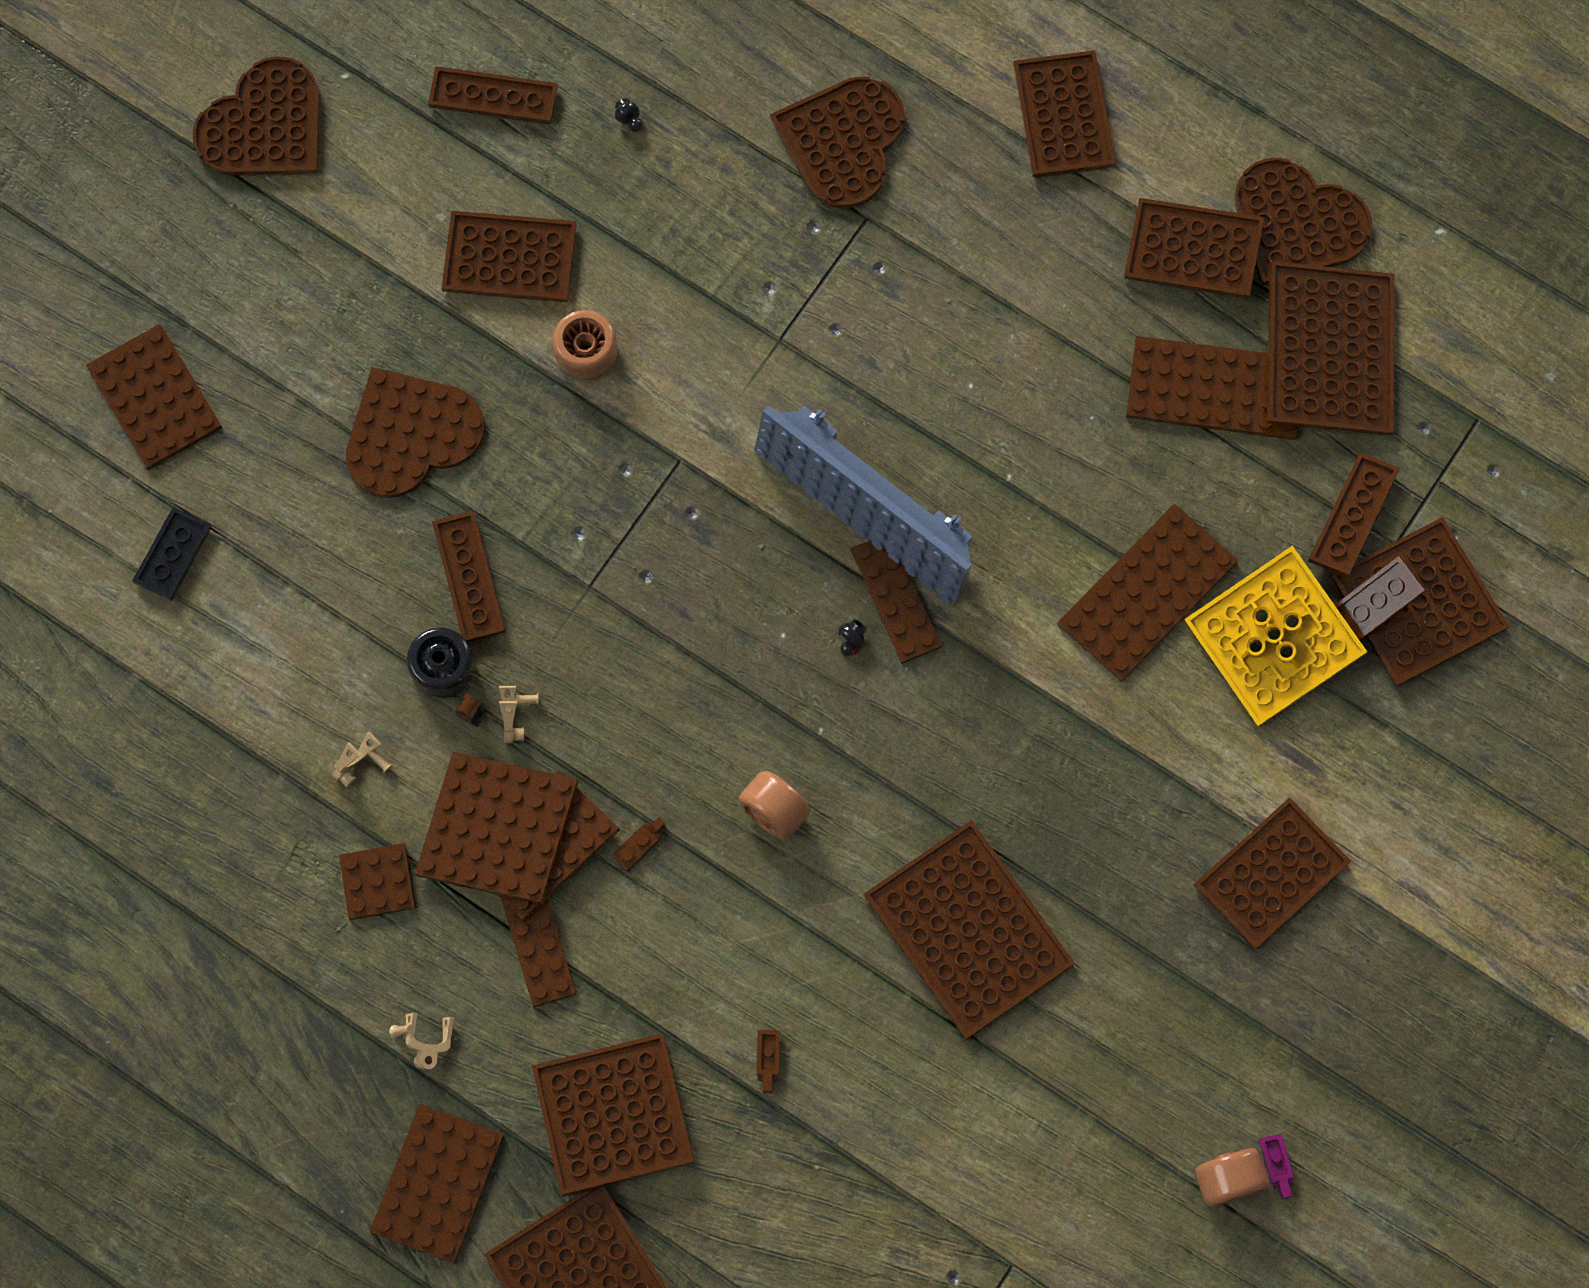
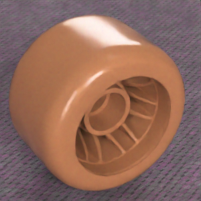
(581, 330)
(774, 805)
(1231, 1177)

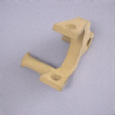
(508, 708)
(346, 762)
(427, 1053)

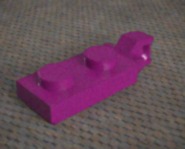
(1277, 1164)

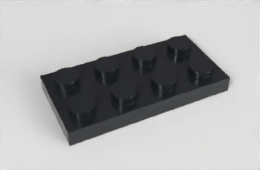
(172, 553)

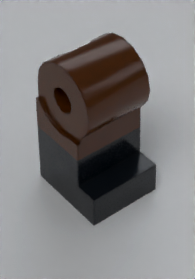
(470, 710)

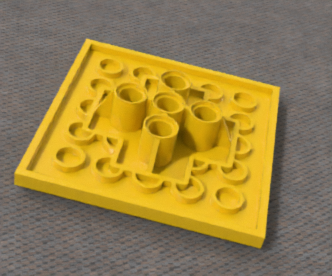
(1265, 679)

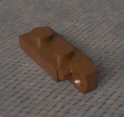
(638, 844)
(768, 1058)

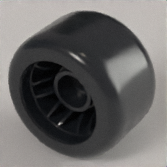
(440, 678)

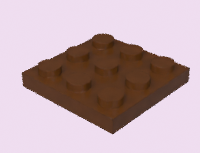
(377, 881)

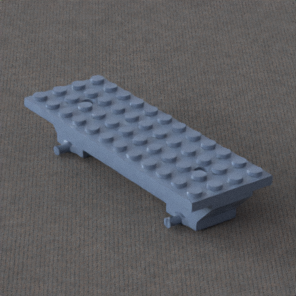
(808, 454)

